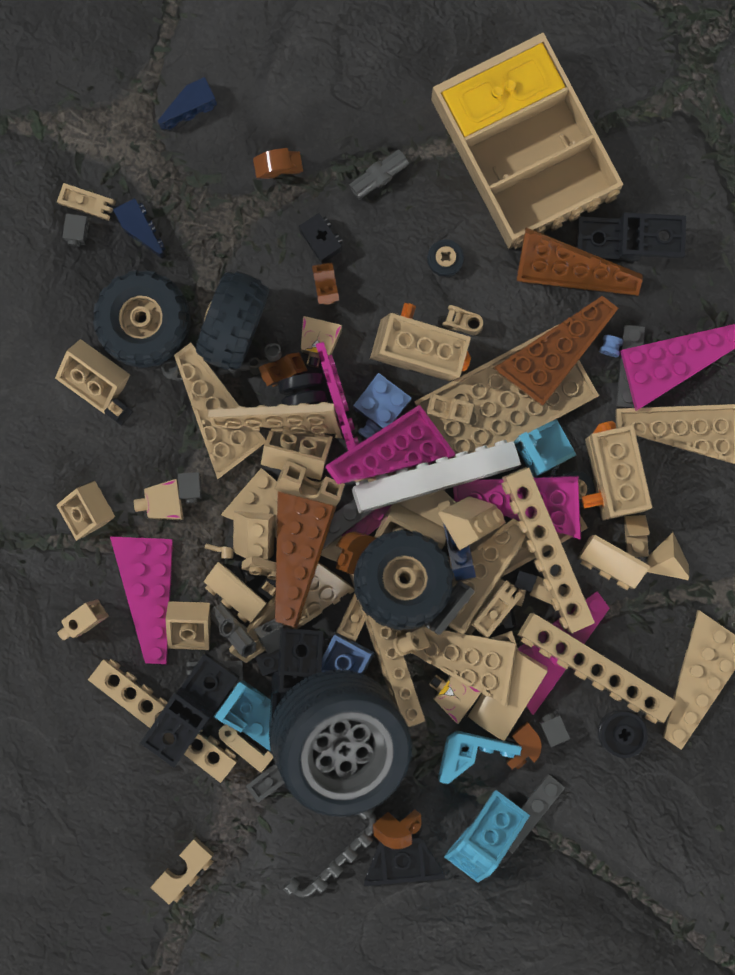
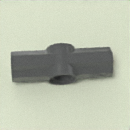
(379, 174)
(233, 630)

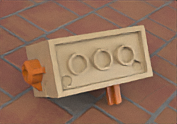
(420, 346)
(616, 472)

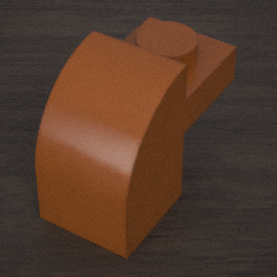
(277, 161)
(325, 283)
(285, 367)
(353, 545)
(530, 743)
(395, 833)

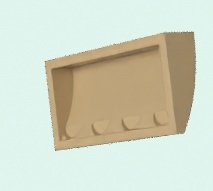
(524, 681)

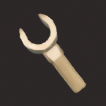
(227, 552)

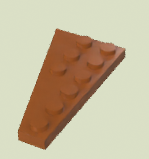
(559, 264)
(548, 360)
(300, 541)

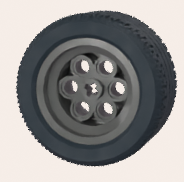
(352, 775)

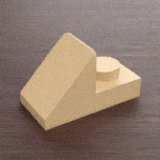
(636, 535)

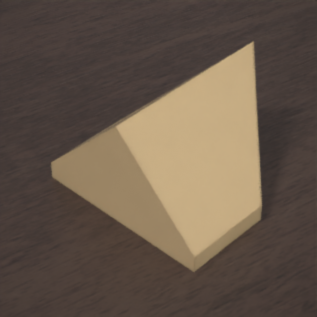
(669, 559)

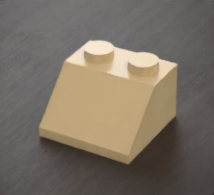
(85, 510)
(254, 534)
(188, 625)

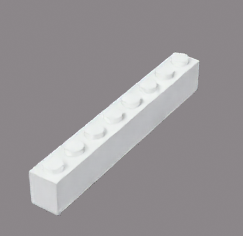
(435, 477)

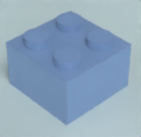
(382, 402)
(346, 655)

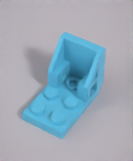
(544, 448)
(247, 712)
(456, 761)
(488, 838)

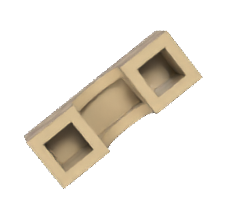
(294, 482)
(170, 886)

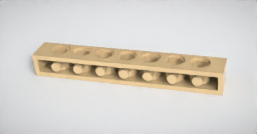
(581, 616)
(394, 671)
(101, 679)
(661, 703)

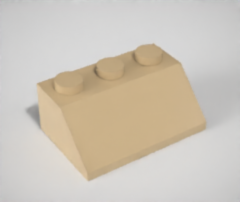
(91, 375)
(304, 450)
(404, 519)
(471, 520)
(612, 562)
(234, 593)

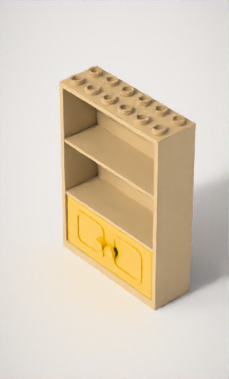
(526, 140)

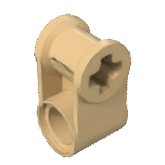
(461, 320)
(411, 642)

